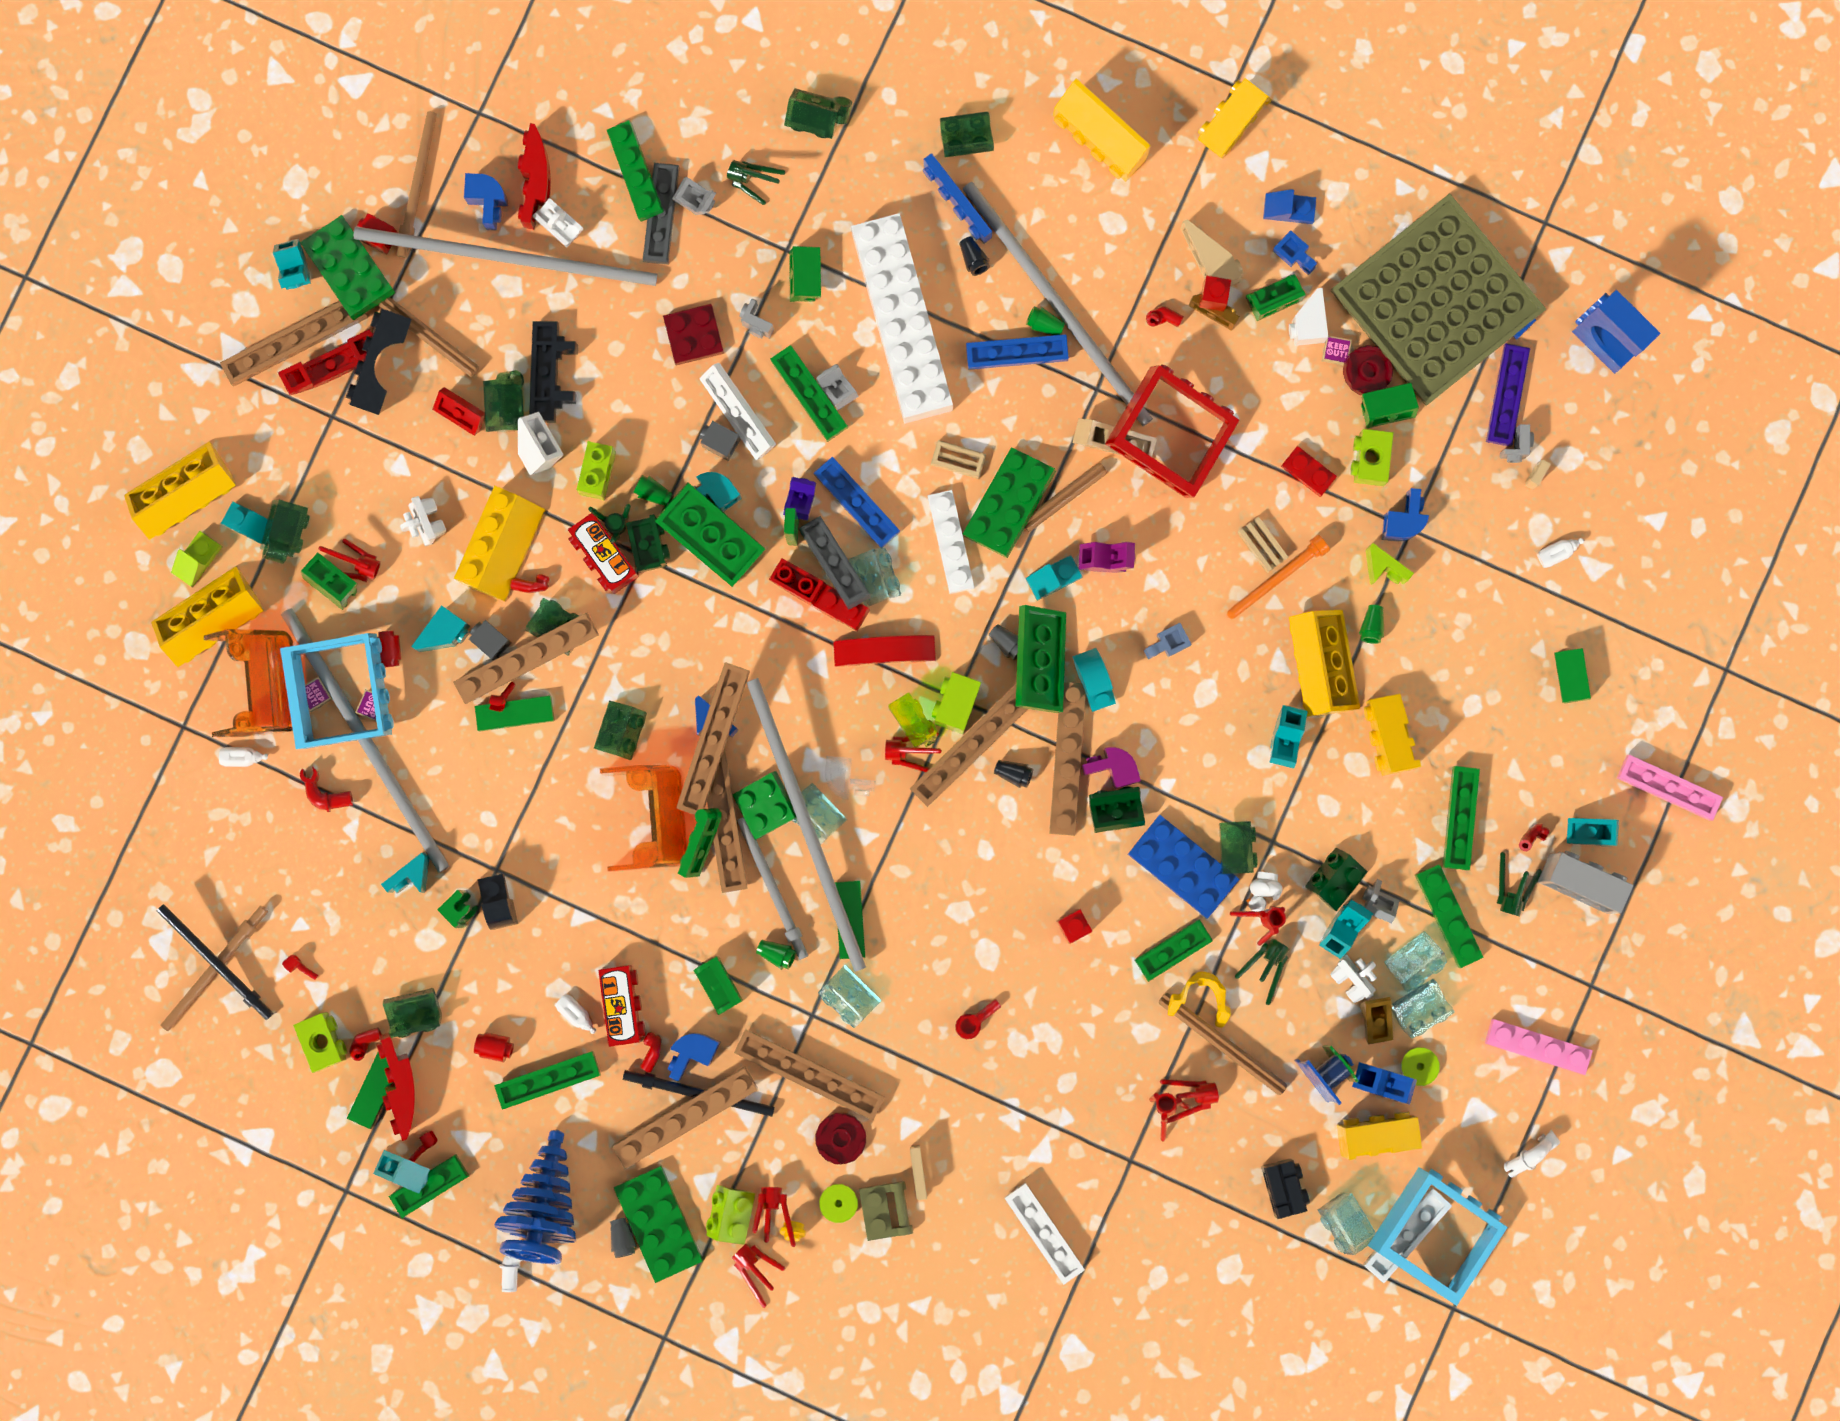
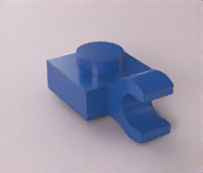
(1292, 250)

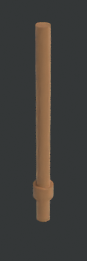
(407, 227)
(246, 930)

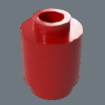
(390, 648)
(493, 1047)

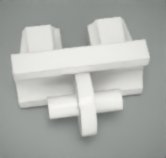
(558, 222)
(419, 511)
(1362, 987)

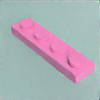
(1669, 787)
(1538, 1046)

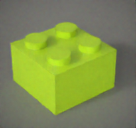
(957, 702)

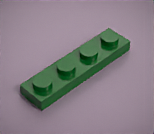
(635, 171)
(809, 393)
(1461, 818)
(1449, 916)
(547, 1080)

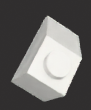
(1310, 322)
(536, 444)

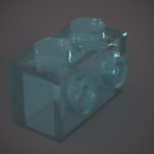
(1347, 1223)

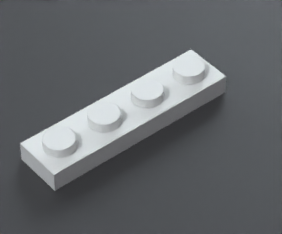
(737, 411)
(950, 542)
(1423, 1219)
(1044, 1233)

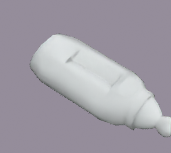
(1558, 552)
(239, 756)
(574, 1013)

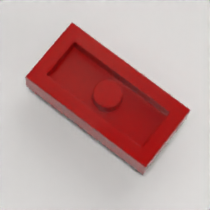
(459, 411)
(1308, 471)

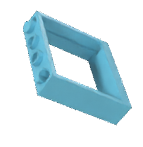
(297, 692)
(1403, 1210)

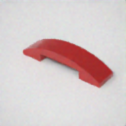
(325, 367)
(884, 650)

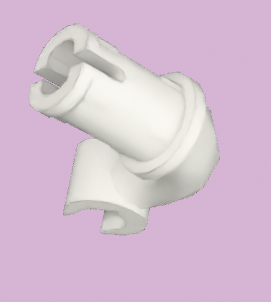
(1532, 1157)
(510, 1273)

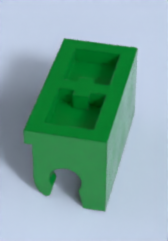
(804, 274)
(1275, 297)
(1389, 405)
(329, 580)
(1572, 675)
(456, 911)
(718, 985)

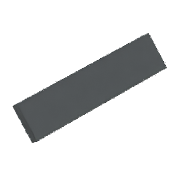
(660, 226)
(834, 562)

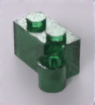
(816, 113)
(503, 401)
(284, 531)

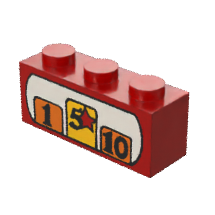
(601, 554)
(621, 1005)

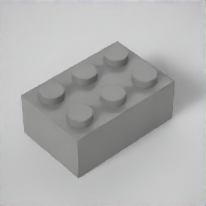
(1586, 882)

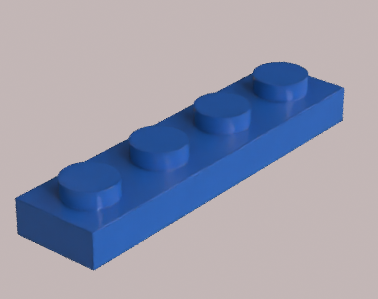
(950, 191)
(1017, 352)
(856, 502)

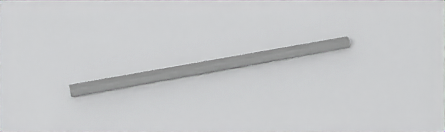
(505, 256)
(1053, 298)
(367, 744)
(806, 824)

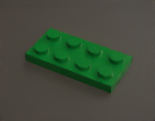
(347, 267)
(1009, 502)
(709, 534)
(1041, 659)
(658, 1224)

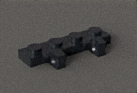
(545, 353)

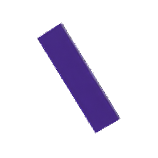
(1507, 395)

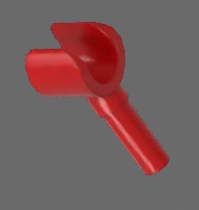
(498, 702)
(294, 962)
(428, 1140)

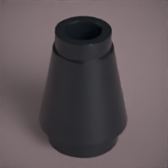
(974, 258)
(1015, 773)

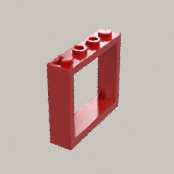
(1119, 444)

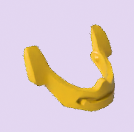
(1203, 979)

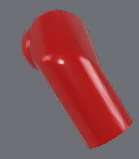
(1162, 315)
(527, 586)
(1529, 837)
(361, 1043)
(653, 1053)

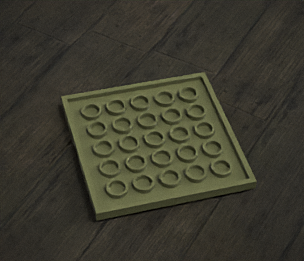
(1438, 299)

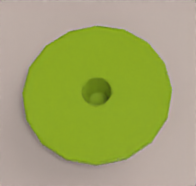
(1420, 1065)
(838, 1203)

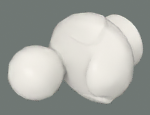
(1264, 886)

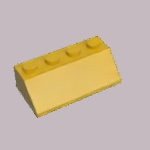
(1101, 131)
(179, 491)
(499, 543)
(216, 607)
(1324, 662)

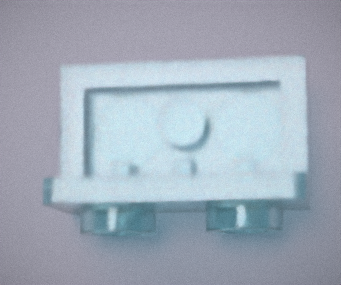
(877, 575)
(823, 813)
(1416, 961)
(849, 996)
(1422, 1009)

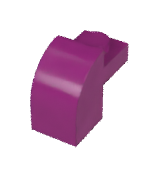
(1107, 557)
(1118, 762)

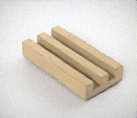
(974, 474)
(1250, 527)
(918, 1172)

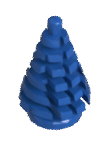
(540, 1208)

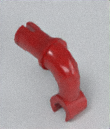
(324, 800)

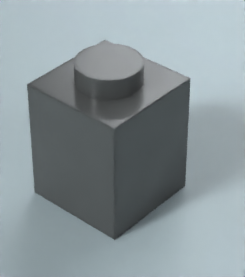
(719, 440)
(489, 640)

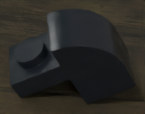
(497, 906)

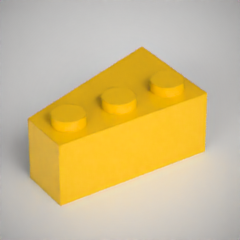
(1233, 117)
(1390, 735)
(1379, 1135)

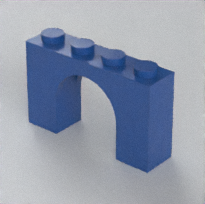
(1615, 330)

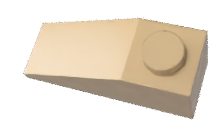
(1211, 256)
(1095, 434)

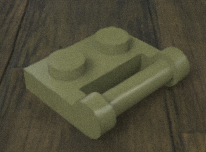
(877, 1213)

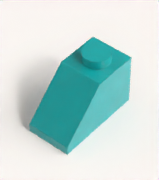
(442, 632)
(402, 1171)

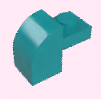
(291, 264)
(718, 489)
(1094, 679)
(1287, 736)
(1345, 928)

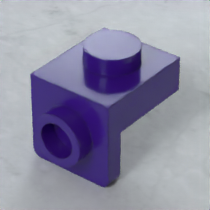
(801, 497)

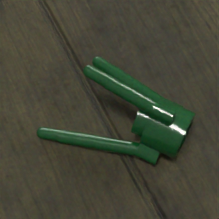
(742, 172)
(614, 522)
(1513, 902)
(1275, 954)

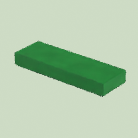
(791, 526)
(515, 714)
(851, 898)
(1173, 950)
(369, 1099)
(439, 1180)

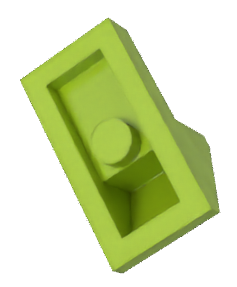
(1381, 561)
(192, 562)

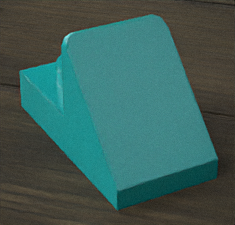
(245, 522)
(1053, 577)
(1592, 832)
(415, 870)

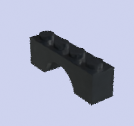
(388, 330)

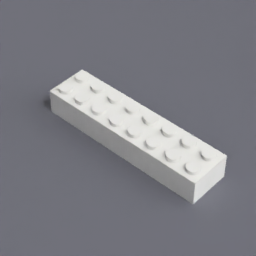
(902, 318)

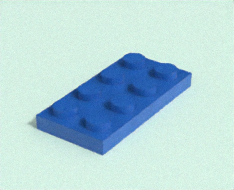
(1182, 866)

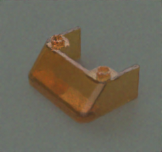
(264, 681)
(667, 821)

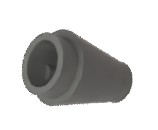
(1005, 640)
(621, 1239)

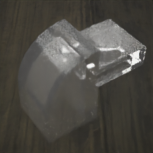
(839, 779)

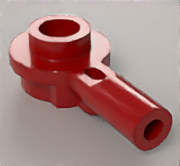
(969, 1025)

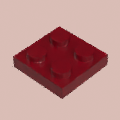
(693, 334)

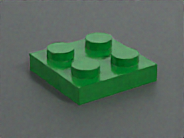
(765, 805)

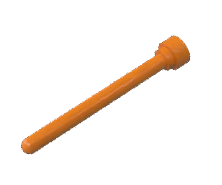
(1316, 548)

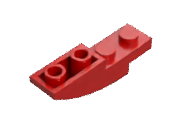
(535, 167)
(817, 594)
(401, 1095)

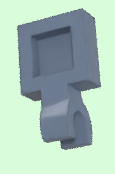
(1171, 641)

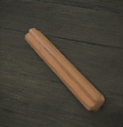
(1065, 496)

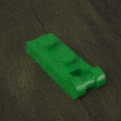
(700, 842)

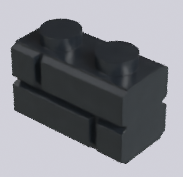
(1285, 1188)

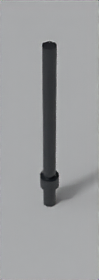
(251, 998)
(651, 1081)

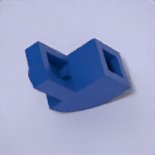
(485, 191)
(1404, 526)
(693, 1046)
(1384, 1083)

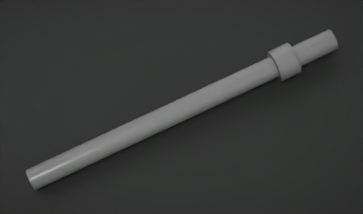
(793, 933)

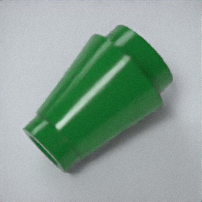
(1044, 321)
(652, 491)
(1373, 625)
(776, 953)

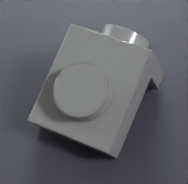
(694, 197)
(757, 326)
(837, 387)
(1522, 442)
(1380, 904)

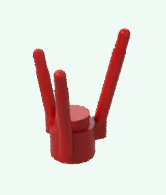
(366, 567)
(896, 749)
(1270, 918)
(1205, 1094)
(1166, 1106)
(770, 1199)
(746, 1259)

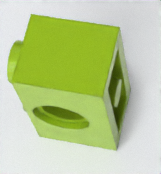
(1381, 445)
(596, 470)
(308, 1033)

